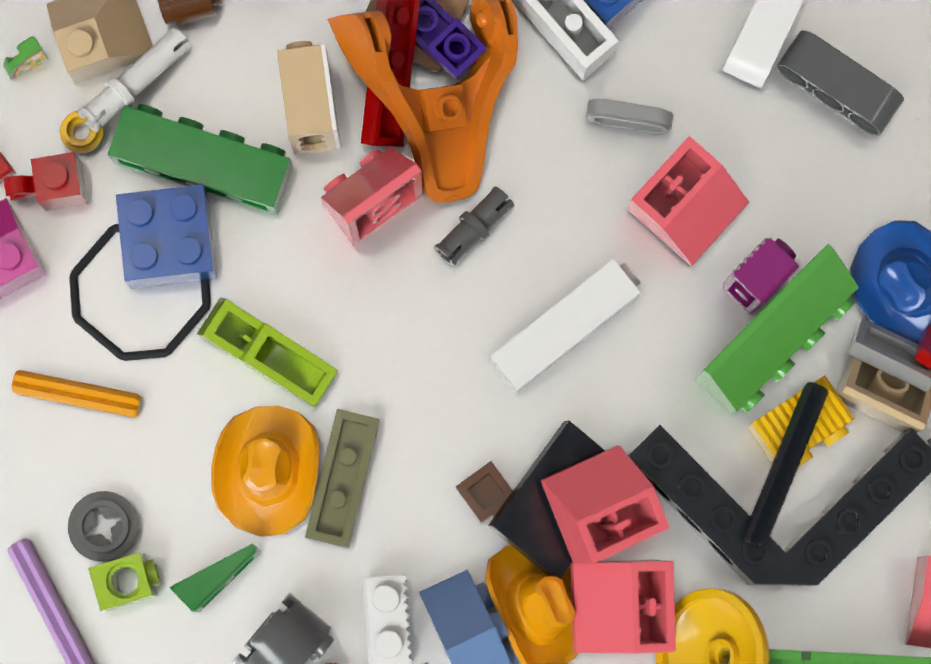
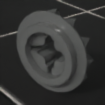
(83, 520)

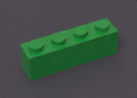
(196, 157)

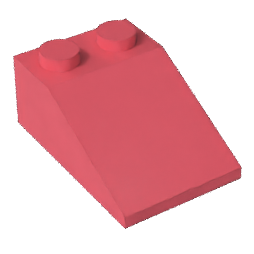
(373, 193)

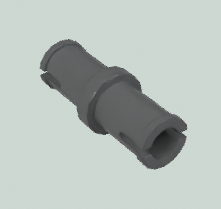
(474, 226)

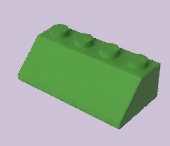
(779, 331)

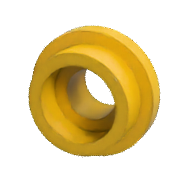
(67, 134)

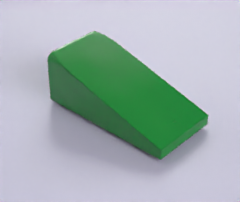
(206, 584)

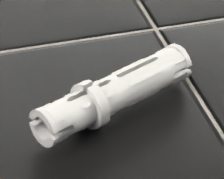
(132, 81)

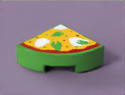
(30, 55)

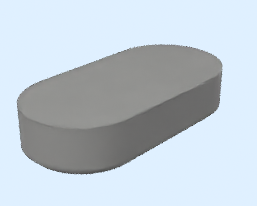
(629, 116)

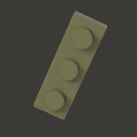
(342, 478)

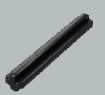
(785, 465)

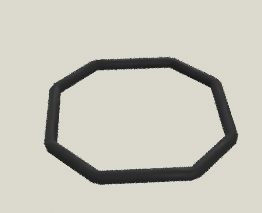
(91, 330)

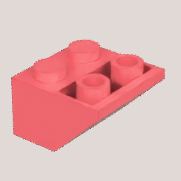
(689, 201)
(604, 506)
(623, 607)

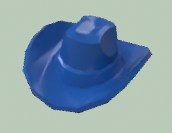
(895, 278)

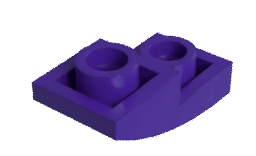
(446, 39)

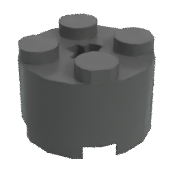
(288, 637)

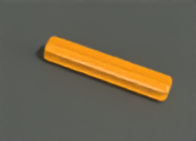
(76, 393)

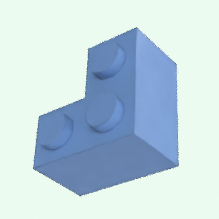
(464, 623)

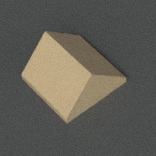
(884, 396)

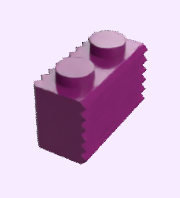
(761, 274)

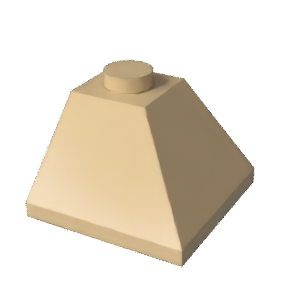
(98, 35)

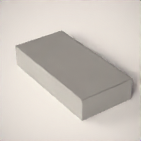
(889, 353)

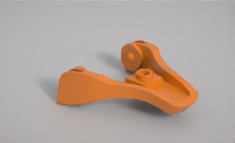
(443, 123)

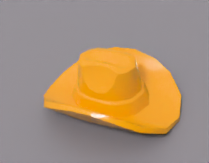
(265, 470)
(532, 608)

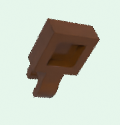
(485, 491)

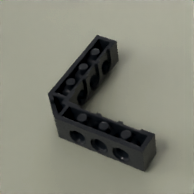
(809, 556)

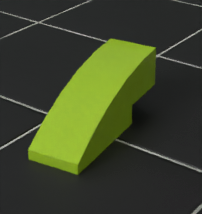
(267, 351)

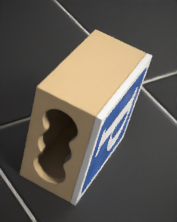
(308, 97)

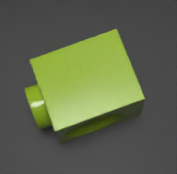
(105, 581)

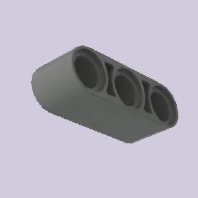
(840, 83)

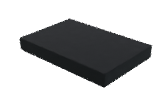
(527, 516)

